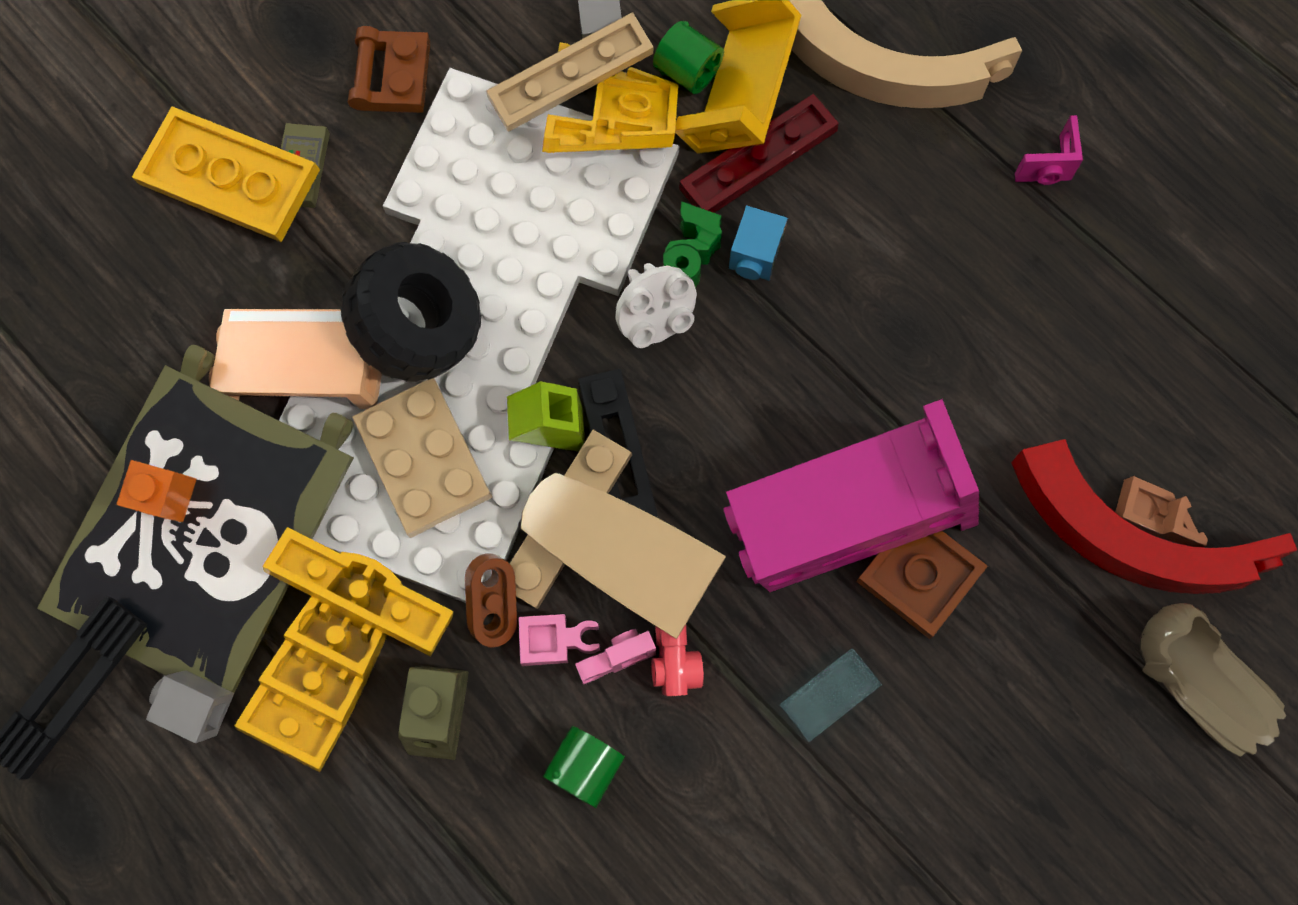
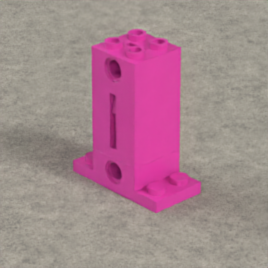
(854, 502)

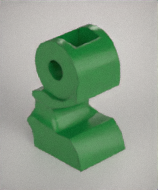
(706, 234)

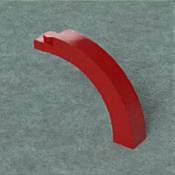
(1126, 551)

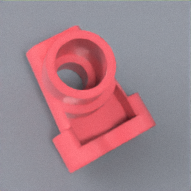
(676, 668)

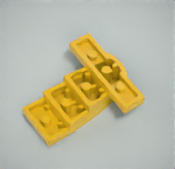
(331, 645)

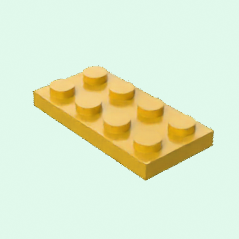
(226, 173)

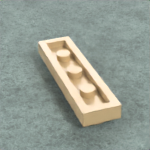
(570, 72)

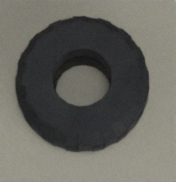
(387, 336)

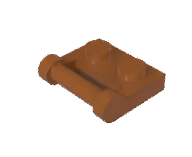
(403, 71)

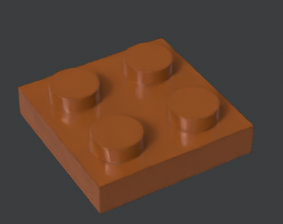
(923, 579)

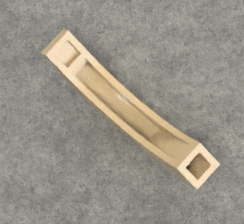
(896, 76)

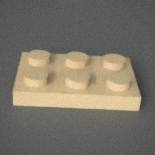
(421, 457)

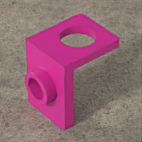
(1054, 167)

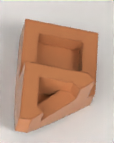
(1158, 512)

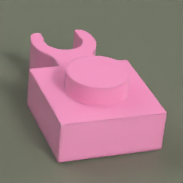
(547, 639)
(626, 651)

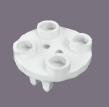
(656, 305)

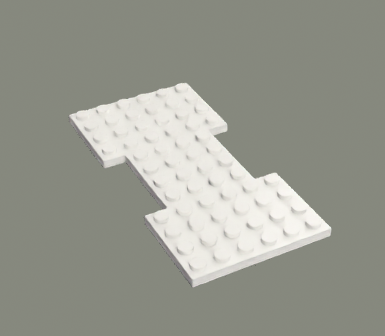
(526, 237)

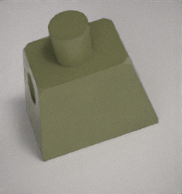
(433, 711)

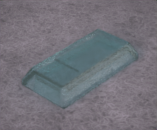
(830, 694)

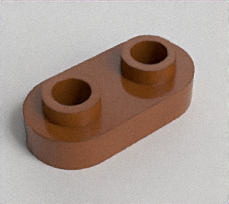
(488, 597)

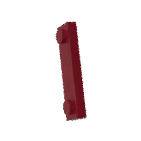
(745, 167)

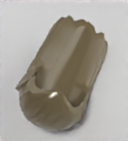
(1210, 679)

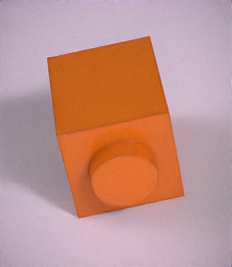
(156, 491)

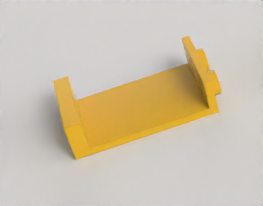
(747, 78)

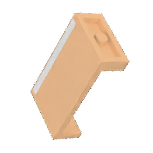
(290, 356)

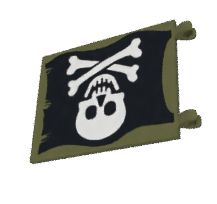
(204, 576)

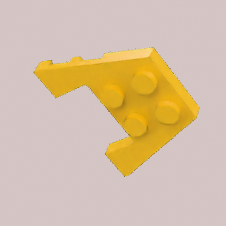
(628, 113)

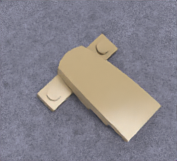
(610, 543)

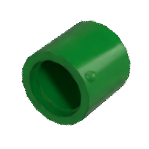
(688, 57)
(584, 766)

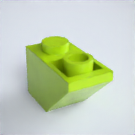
(546, 416)

